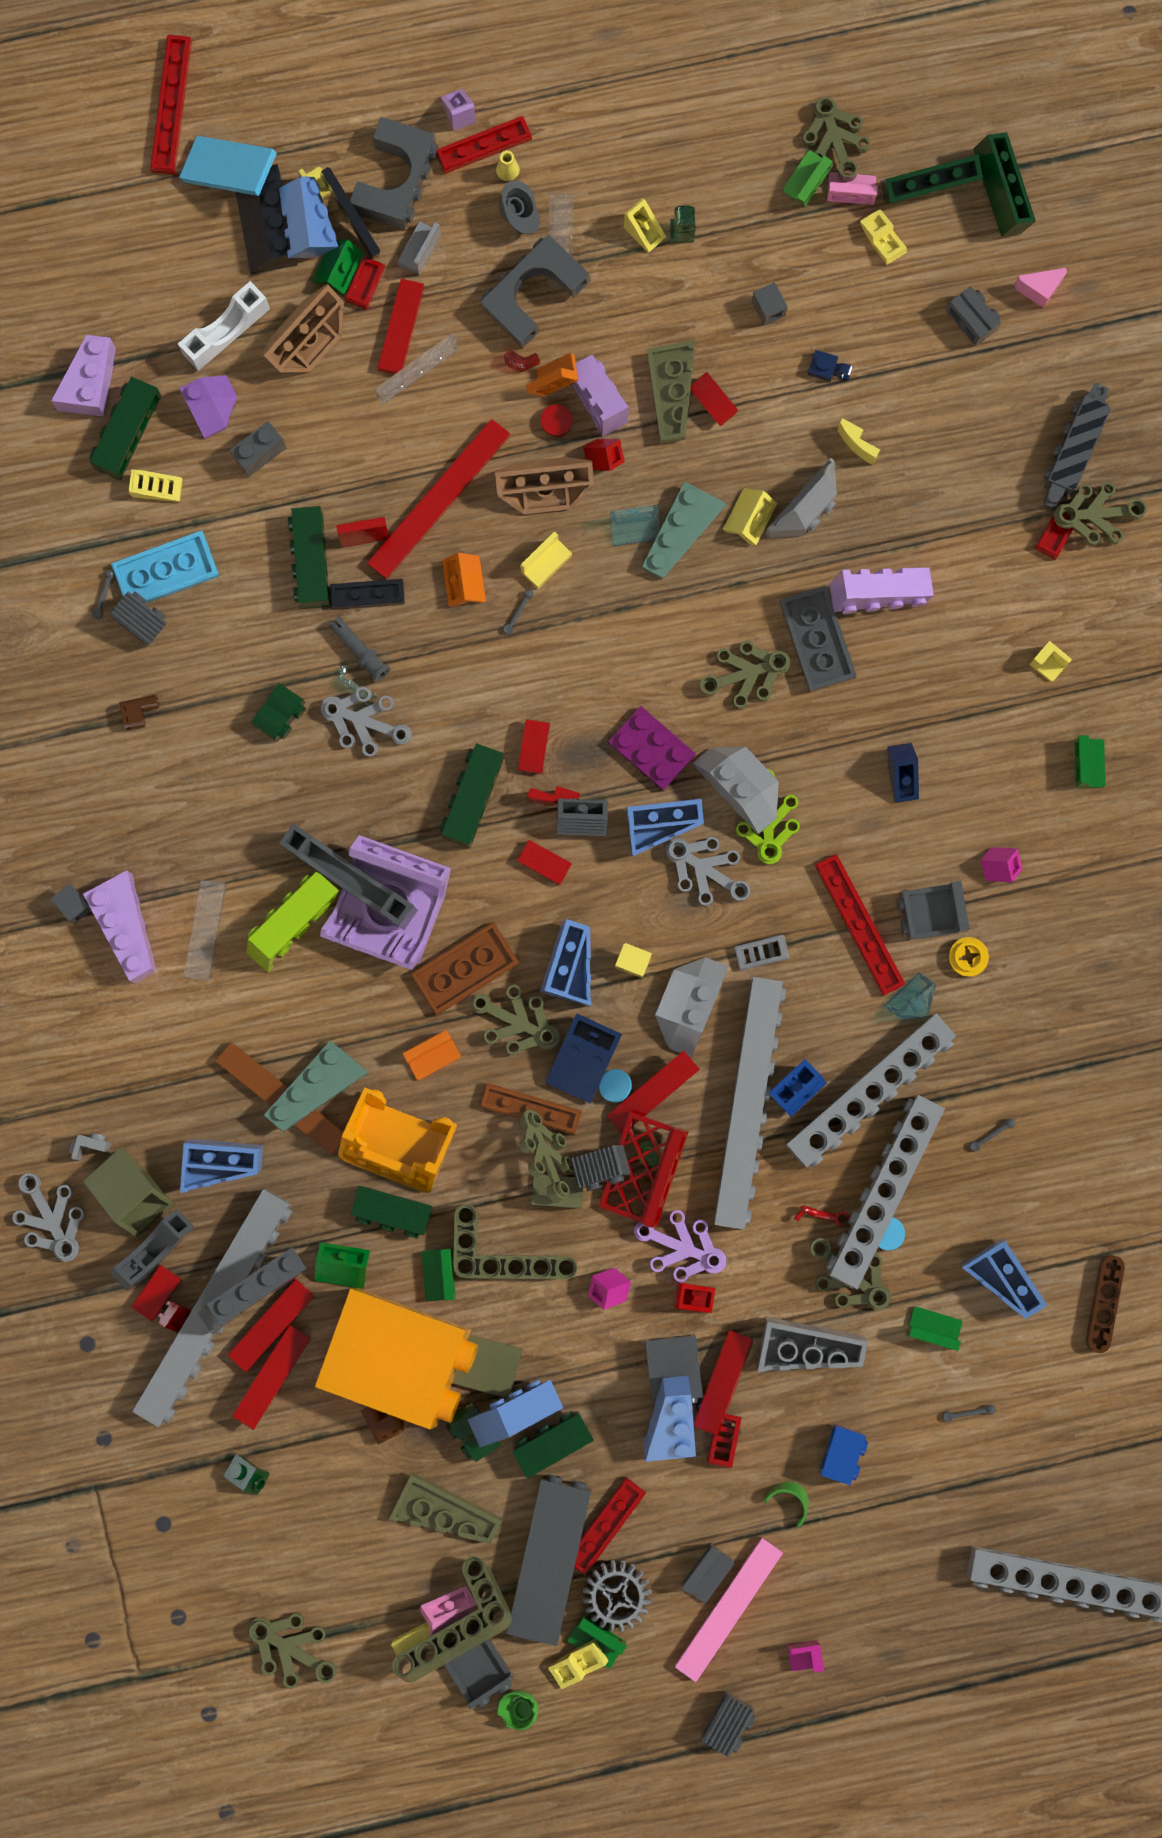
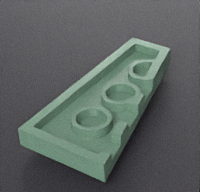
(685, 522)
(320, 1081)

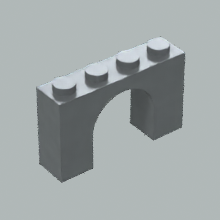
(396, 205)
(545, 259)
(251, 1290)

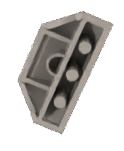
(807, 506)
(742, 783)
(689, 1003)

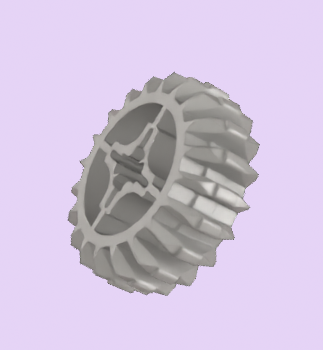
(606, 1616)

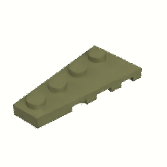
(437, 1508)

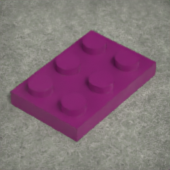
(652, 748)

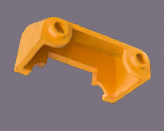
(395, 1142)

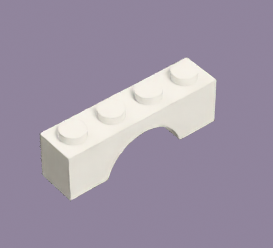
(207, 342)

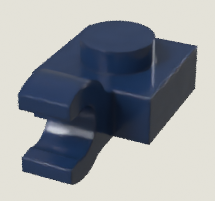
(825, 366)

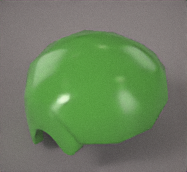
(518, 1709)

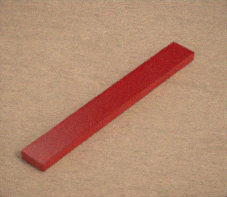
(438, 499)

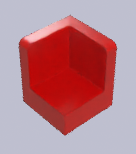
(604, 454)

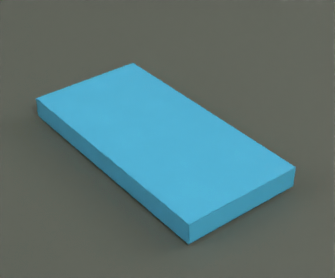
(228, 165)
(167, 568)

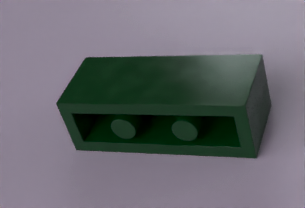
(391, 1211)
(552, 1443)

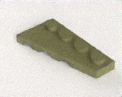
(671, 383)

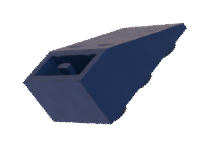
(583, 1058)

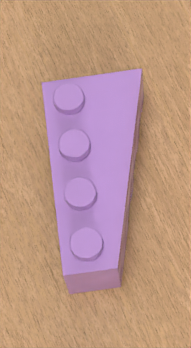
(880, 589)
(121, 920)

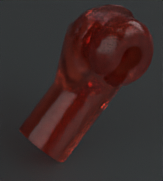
(520, 363)

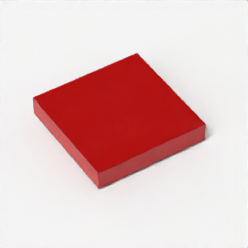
(362, 532)

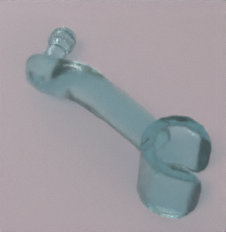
(353, 686)

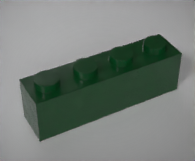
(931, 179)
(1004, 184)
(125, 428)
(310, 557)
(472, 796)

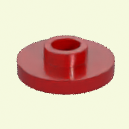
(556, 420)

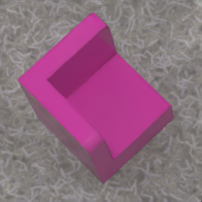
(1001, 864)
(609, 1288)
(805, 1656)

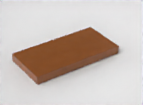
(464, 968)

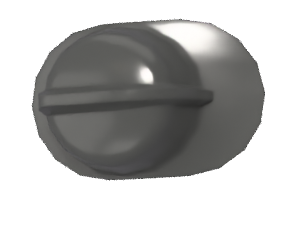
(519, 207)

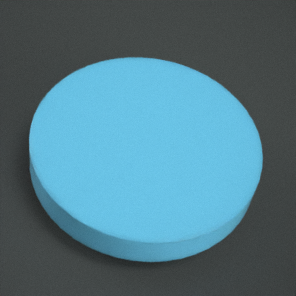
(615, 1085)
(893, 1236)

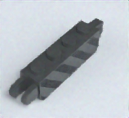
(1077, 446)

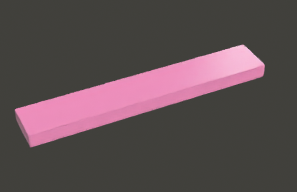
(728, 1609)

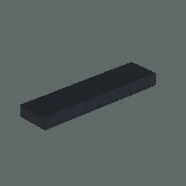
(350, 213)

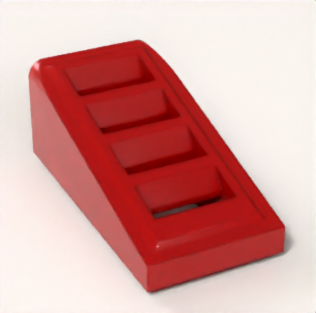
(728, 1463)

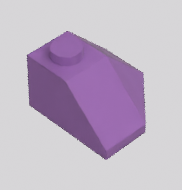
(210, 403)

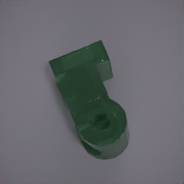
(683, 225)

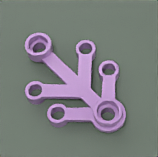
(684, 1248)

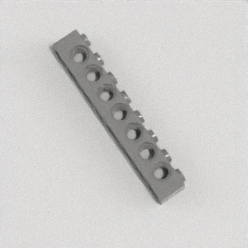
(933, 1028)
(929, 1114)
(983, 1559)

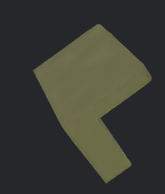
(541, 1198)

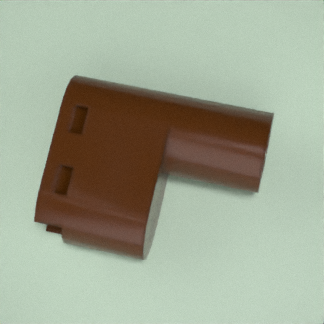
(133, 710)
(382, 1428)

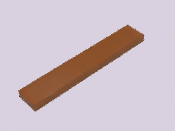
(271, 1088)

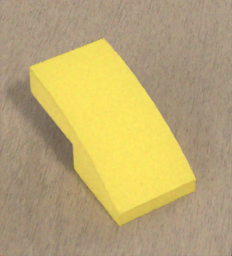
(882, 237)
(851, 435)
(578, 1663)

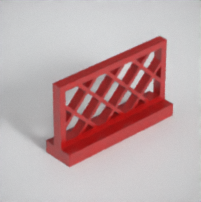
(664, 1175)

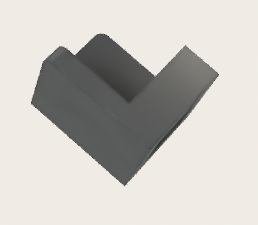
(769, 304)
(71, 904)

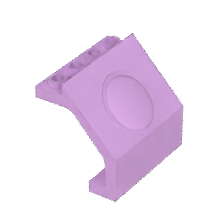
(407, 875)

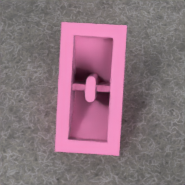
(1041, 285)

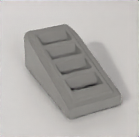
(784, 953)

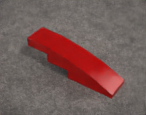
(654, 1090)
(271, 1378)

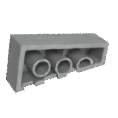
(801, 1346)

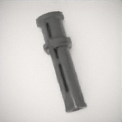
(366, 657)

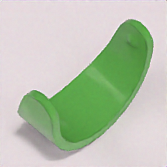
(795, 1489)

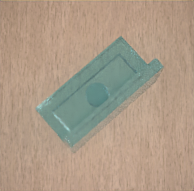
(634, 525)

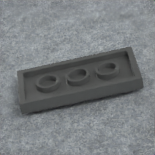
(817, 639)

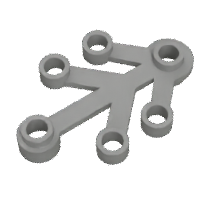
(362, 719)
(704, 867)
(51, 1220)

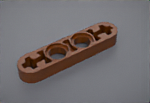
(1100, 1302)

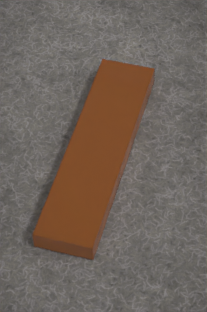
(515, 1103)

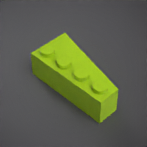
(290, 920)

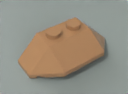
(307, 333)
(545, 484)

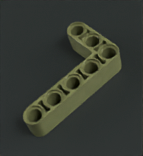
(502, 1260)
(459, 1629)

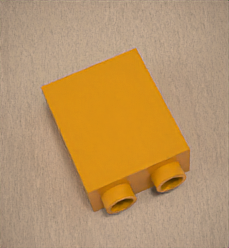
(396, 1359)

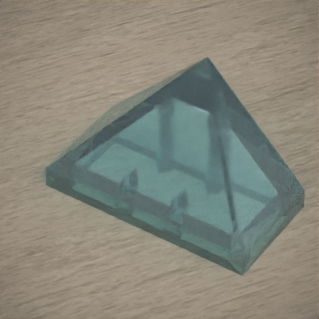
(913, 999)

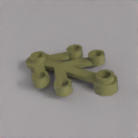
(836, 135)
(1095, 514)
(748, 671)
(518, 1022)
(532, 1126)
(867, 1288)
(288, 1647)

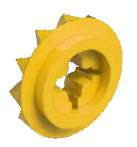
(974, 947)

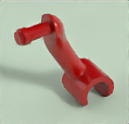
(820, 1214)

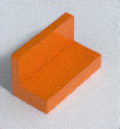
(554, 376)
(463, 579)
(432, 1055)

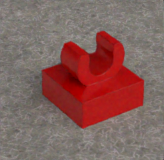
(174, 1316)

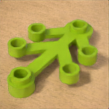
(769, 841)

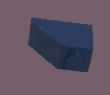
(903, 772)

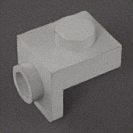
(95, 1142)

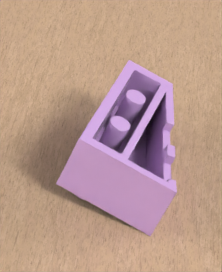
(87, 378)
(600, 396)

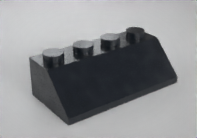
(265, 226)

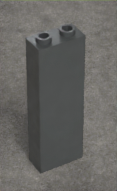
(549, 1560)

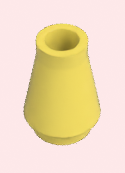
(507, 167)

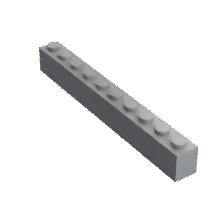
(748, 1103)
(194, 1337)

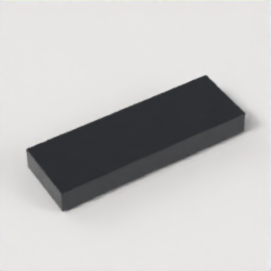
(367, 594)

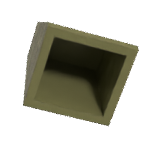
(128, 1192)

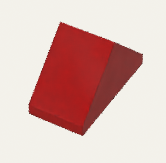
(694, 1297)

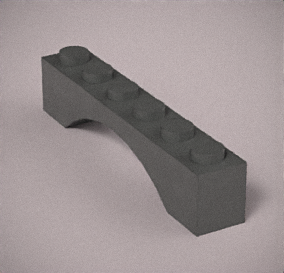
(348, 877)

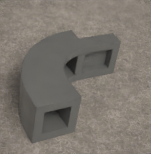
(152, 1251)

